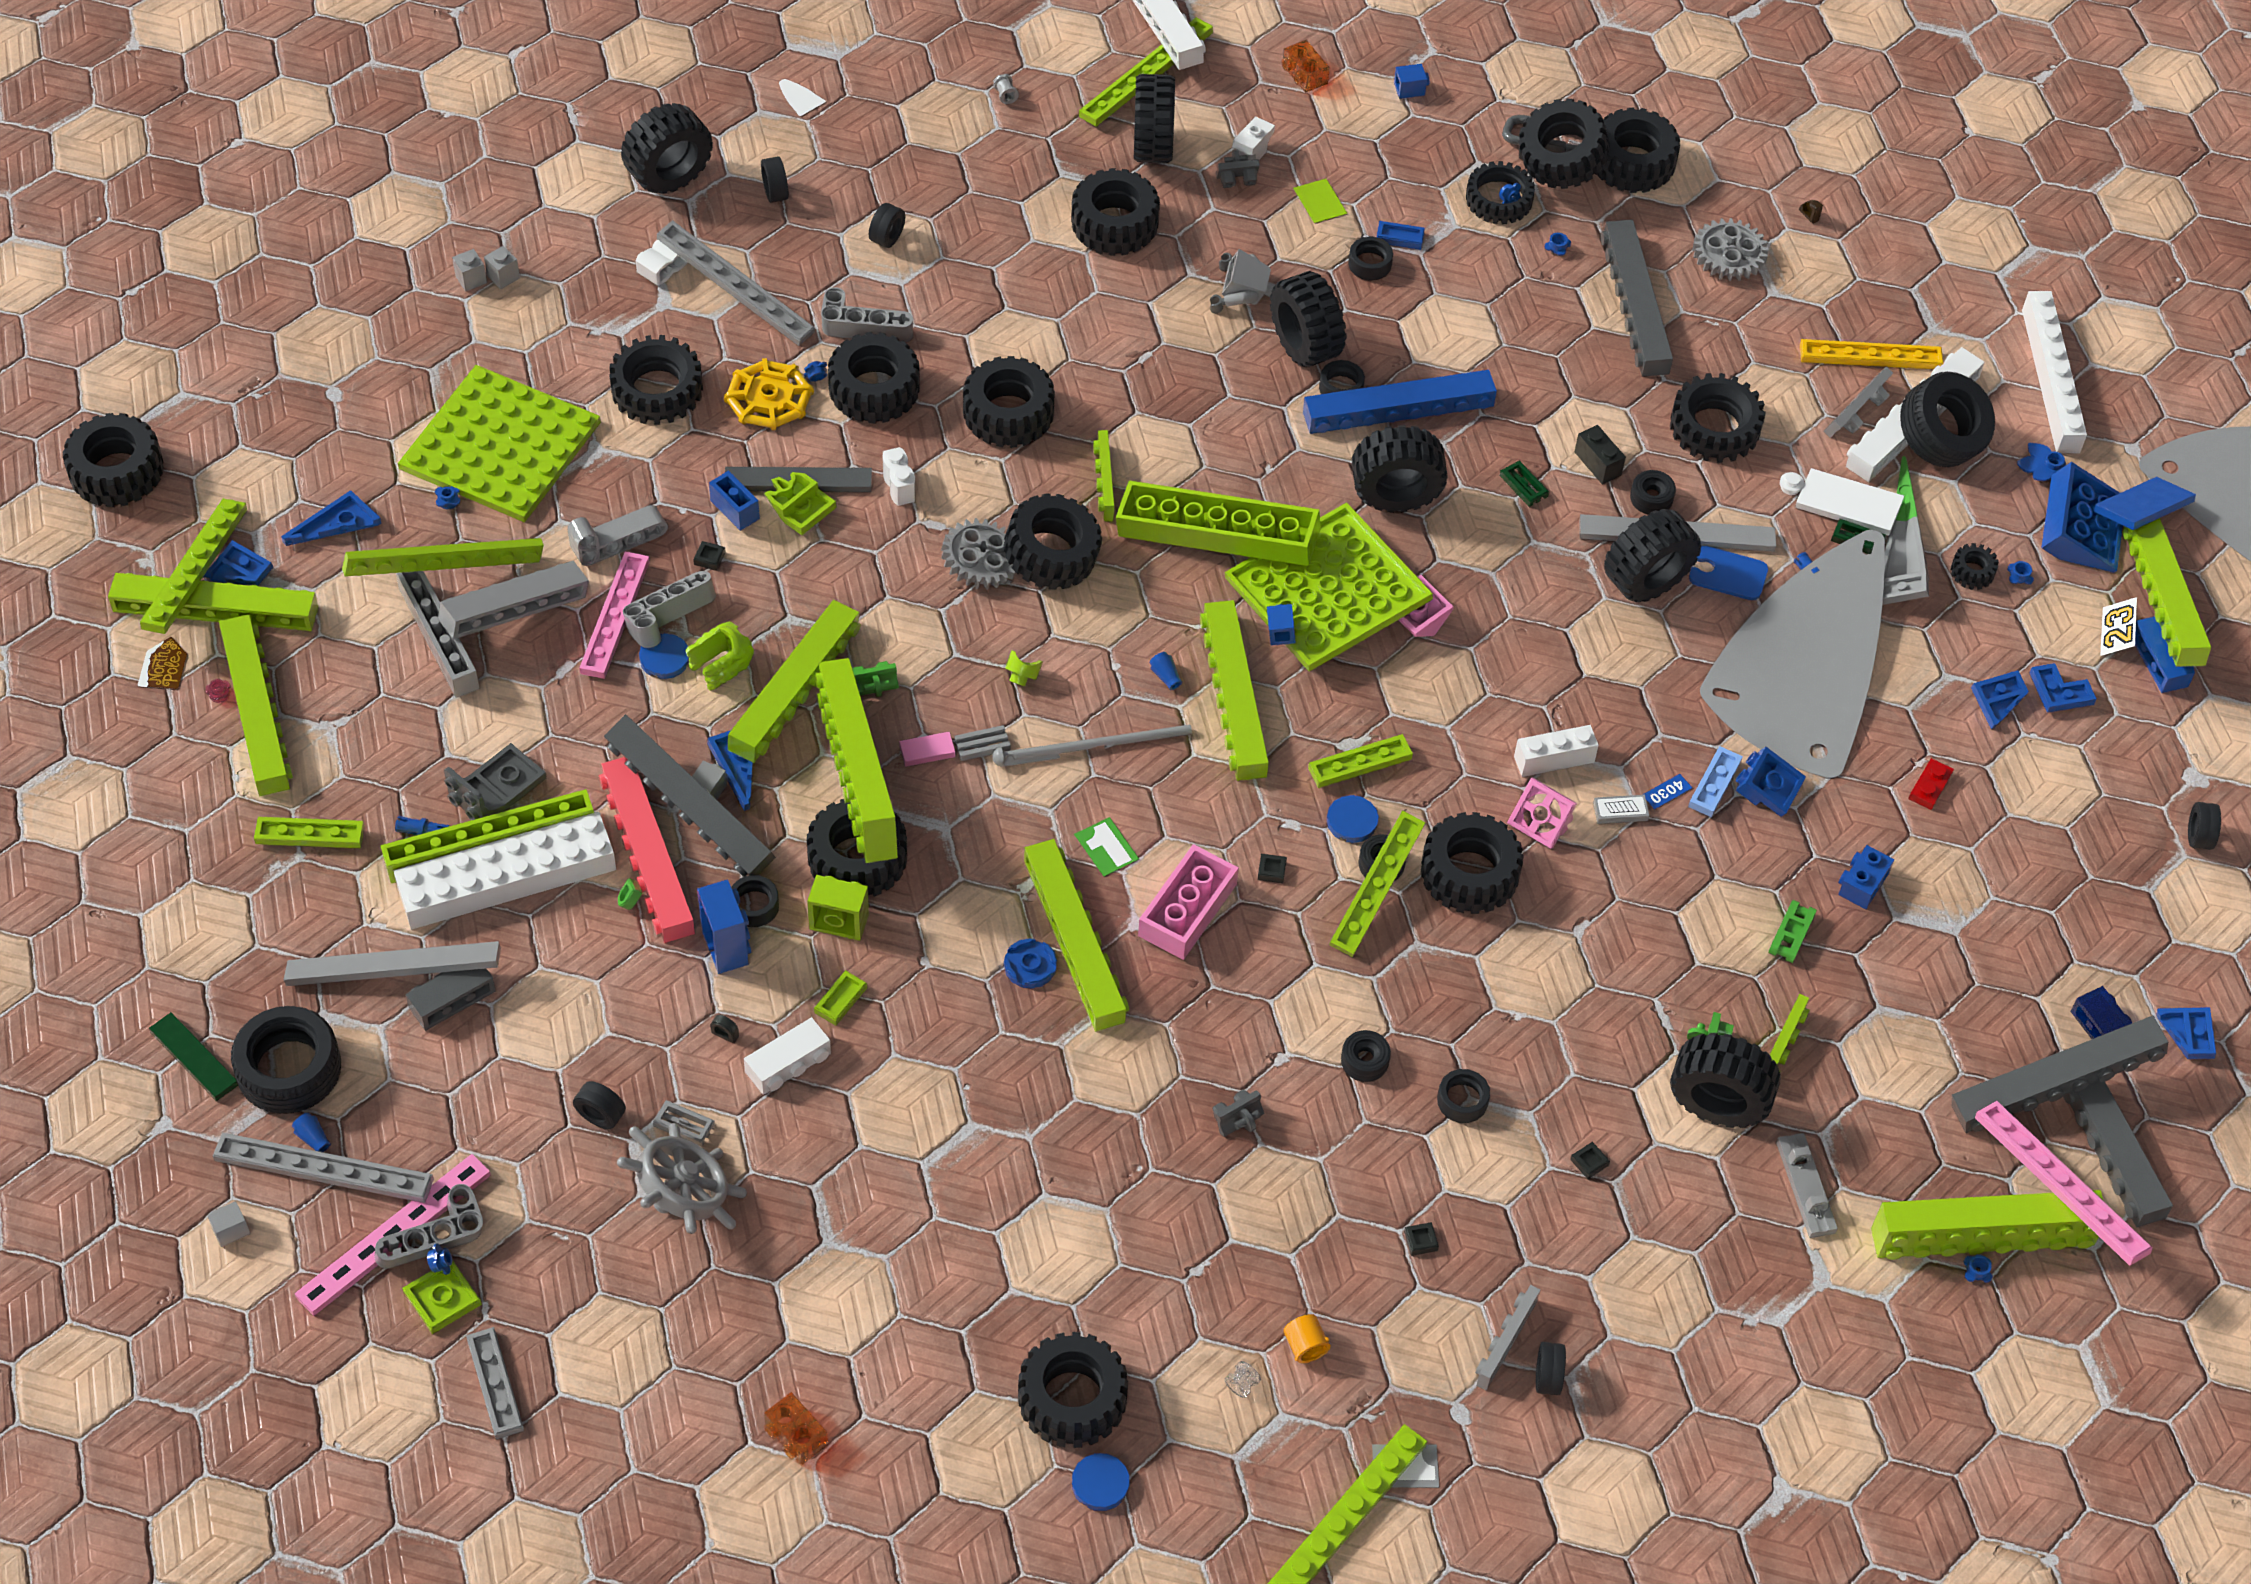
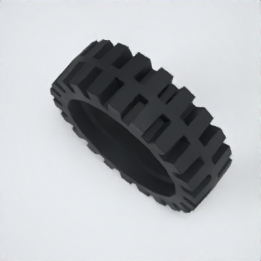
(1497, 211)

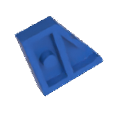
(238, 566)
(1999, 696)
(2190, 1030)

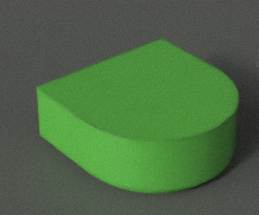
(629, 894)

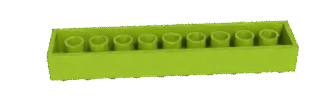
(856, 761)

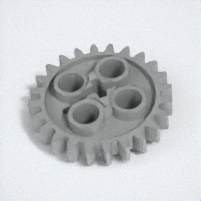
(1730, 249)
(977, 554)

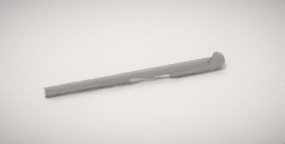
(1052, 751)

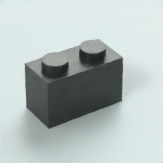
(1600, 454)

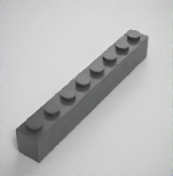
(1636, 298)
(689, 796)
(2064, 1072)

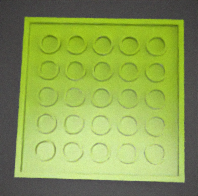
(499, 443)
(1343, 594)

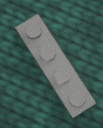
(1501, 1345)

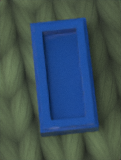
(1401, 234)

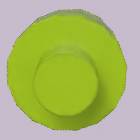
(1022, 670)

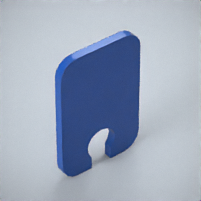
(1731, 573)

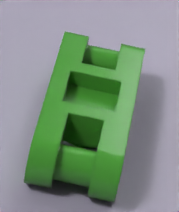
(1792, 931)

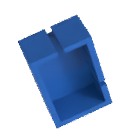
(724, 926)

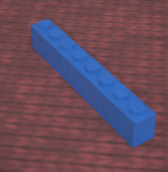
(1399, 401)

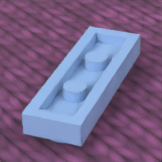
(1715, 781)

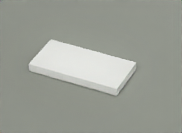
(1850, 501)

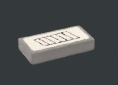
(1621, 809)

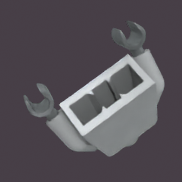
(1244, 282)

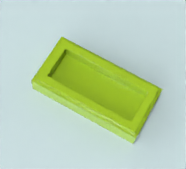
(840, 998)

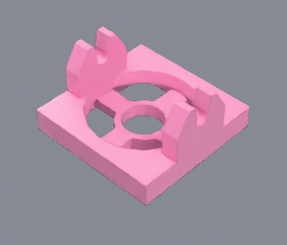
(1566, 806)

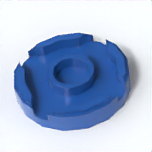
(665, 659)
(1352, 818)
(1030, 963)
(1100, 1481)

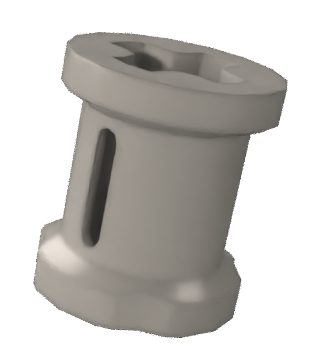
(1007, 92)

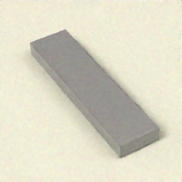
(495, 1383)

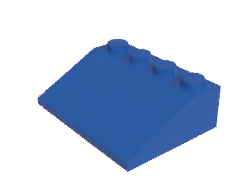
(2072, 526)

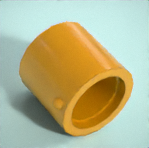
(1306, 1338)

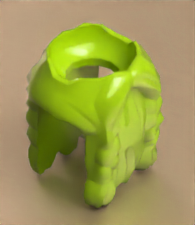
(712, 643)

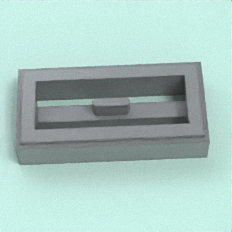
(981, 740)
(686, 1113)

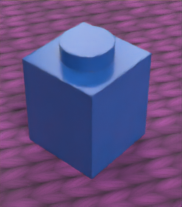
(1411, 81)
(1281, 624)

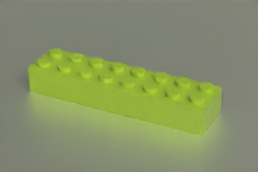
(1218, 523)
(1978, 1226)

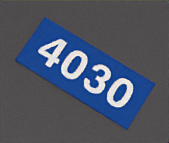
(1667, 791)

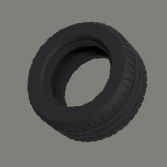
(274, 1028)

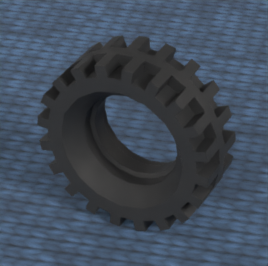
(650, 357)
(1722, 395)

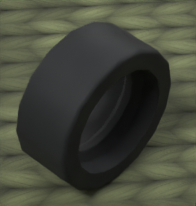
(774, 179)
(1370, 245)
(1340, 368)
(758, 883)
(1456, 1112)

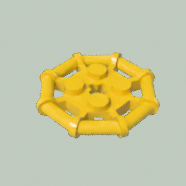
(773, 377)

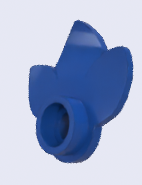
(2041, 462)

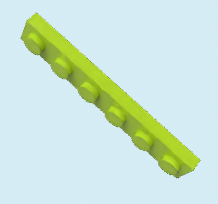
(1377, 883)

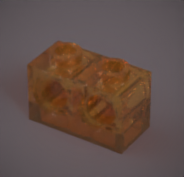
(1305, 66)
(802, 1425)

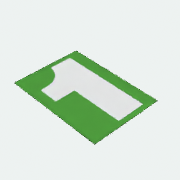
(1106, 846)

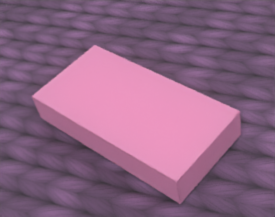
(927, 749)

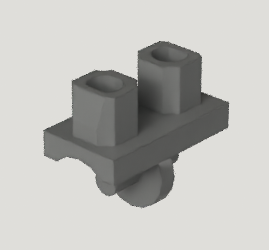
(1237, 167)
(1240, 1113)

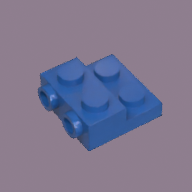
(1770, 781)

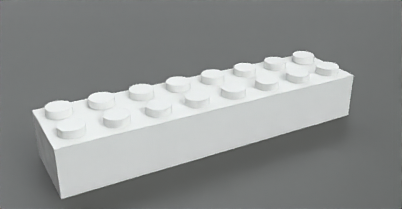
(505, 870)

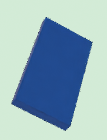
(2144, 503)

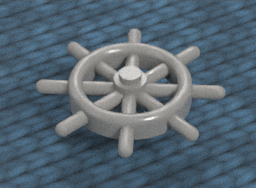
(681, 1178)

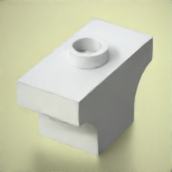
(1254, 139)

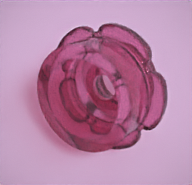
(219, 695)

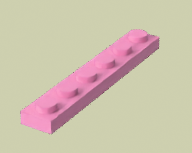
(611, 620)

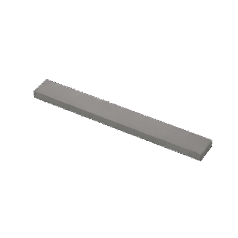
(735, 283)
(1710, 534)
(392, 963)
(323, 1167)

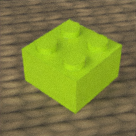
(838, 907)

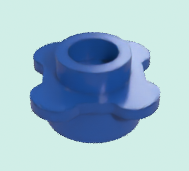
(1510, 193)
(1558, 243)
(816, 371)
(447, 497)
(2020, 573)
(439, 1259)
(1980, 1262)

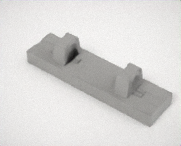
(1848, 417)
(1806, 1185)

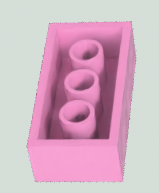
(1188, 901)

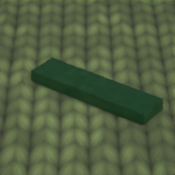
(193, 1056)

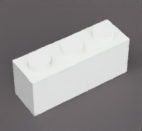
(1556, 750)
(787, 1056)

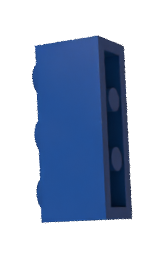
(2157, 659)

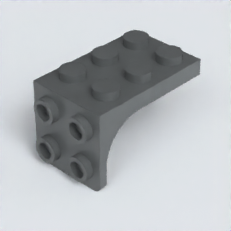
(494, 784)

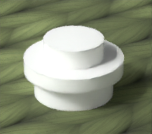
(1791, 483)

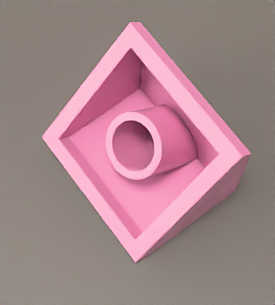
(1429, 617)

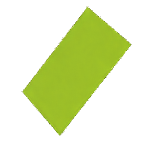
(1320, 200)

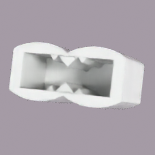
(658, 263)
(899, 476)

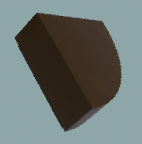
(1811, 210)

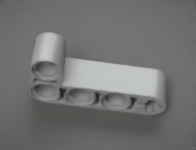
(849, 321)
(615, 536)
(665, 605)
(426, 1232)

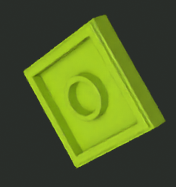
(441, 1297)

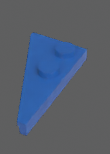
(339, 517)
(737, 768)

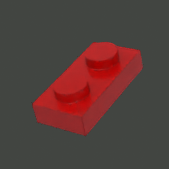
(1931, 784)

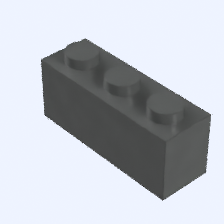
(448, 995)

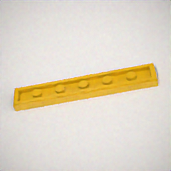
(1870, 354)

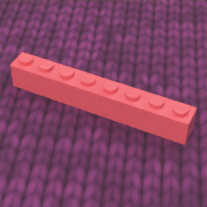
(648, 851)

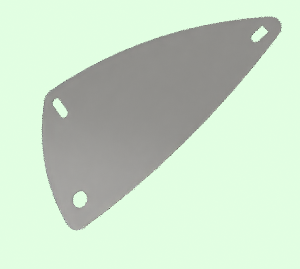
(2218, 471)
(1806, 659)

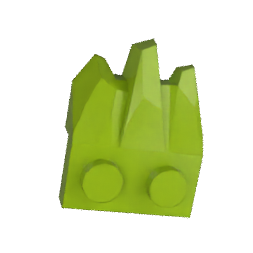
(799, 501)

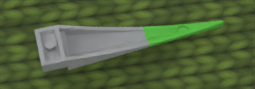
(1905, 560)

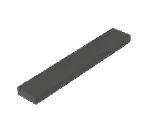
(828, 478)

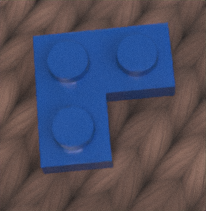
(2060, 695)

